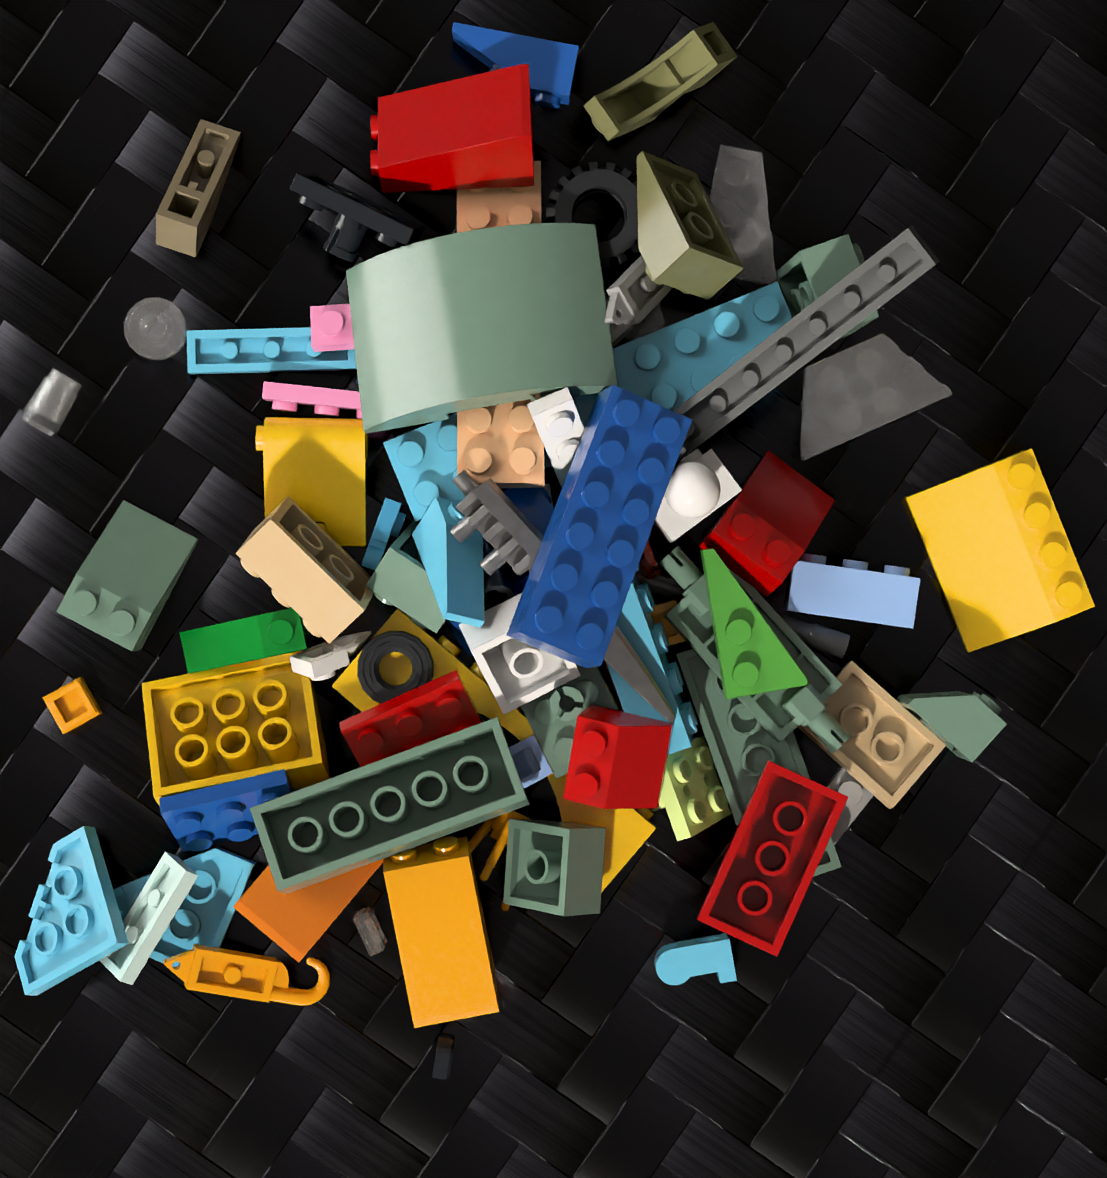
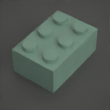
(816, 271)

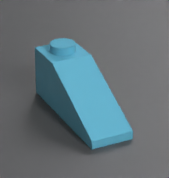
(452, 565)

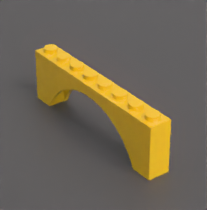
(624, 827)

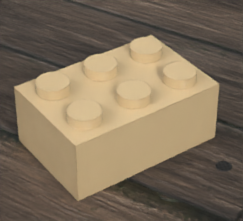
(306, 570)

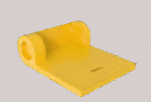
(320, 469)

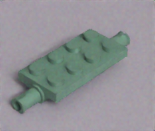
(775, 710)

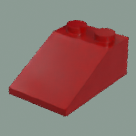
(768, 524)

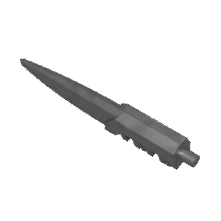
(518, 544)

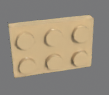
(886, 741)

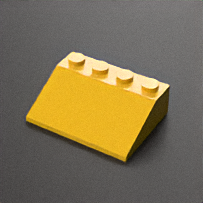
(1000, 551)
(233, 726)

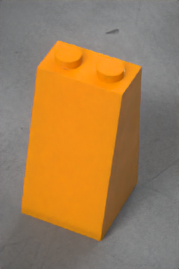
(441, 932)

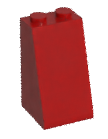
(456, 134)

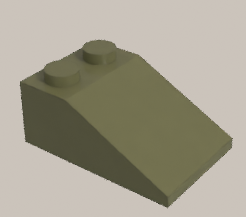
(681, 230)

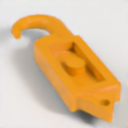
(244, 975)

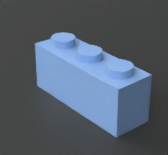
(852, 591)

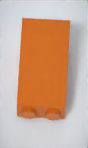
(300, 917)

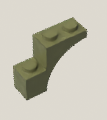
(661, 82)

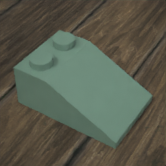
(128, 576)

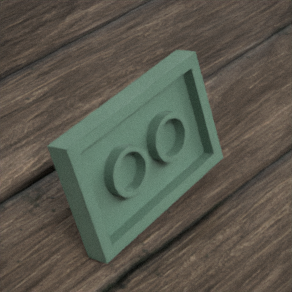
(556, 713)

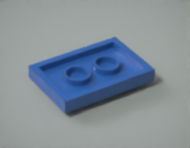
(221, 810)

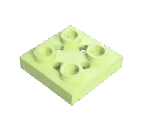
(692, 791)

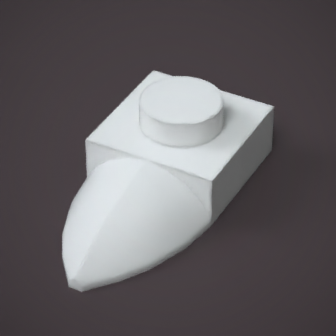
(323, 659)

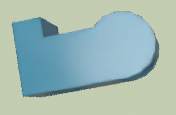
(696, 957)

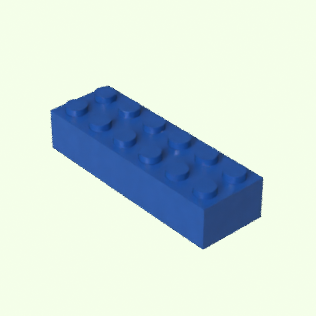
(599, 527)

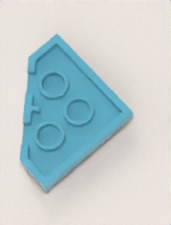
(207, 907)
(71, 914)

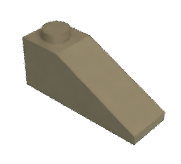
(196, 189)

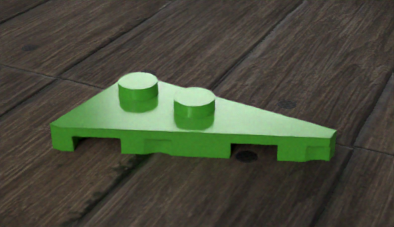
(746, 646)

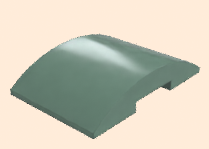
(479, 322)

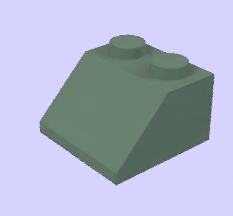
(404, 582)
(957, 718)
(554, 866)

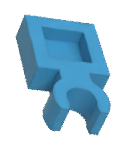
(388, 523)

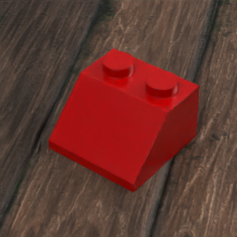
(617, 759)

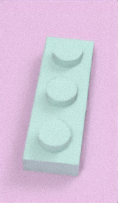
(151, 916)

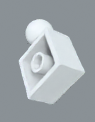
(694, 492)

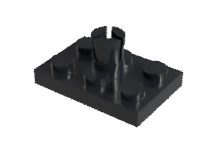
(353, 216)

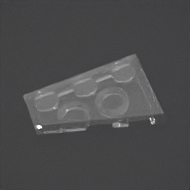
(741, 205)

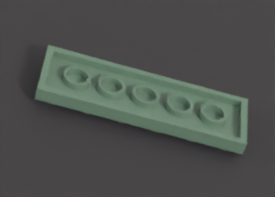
(740, 743)

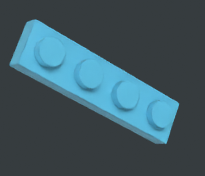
(261, 352)

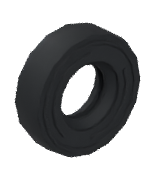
(386, 643)

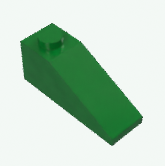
(244, 640)

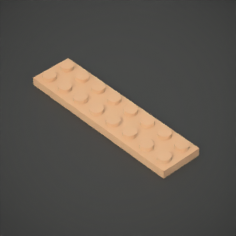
(500, 438)

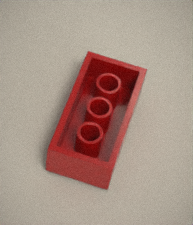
(772, 858)

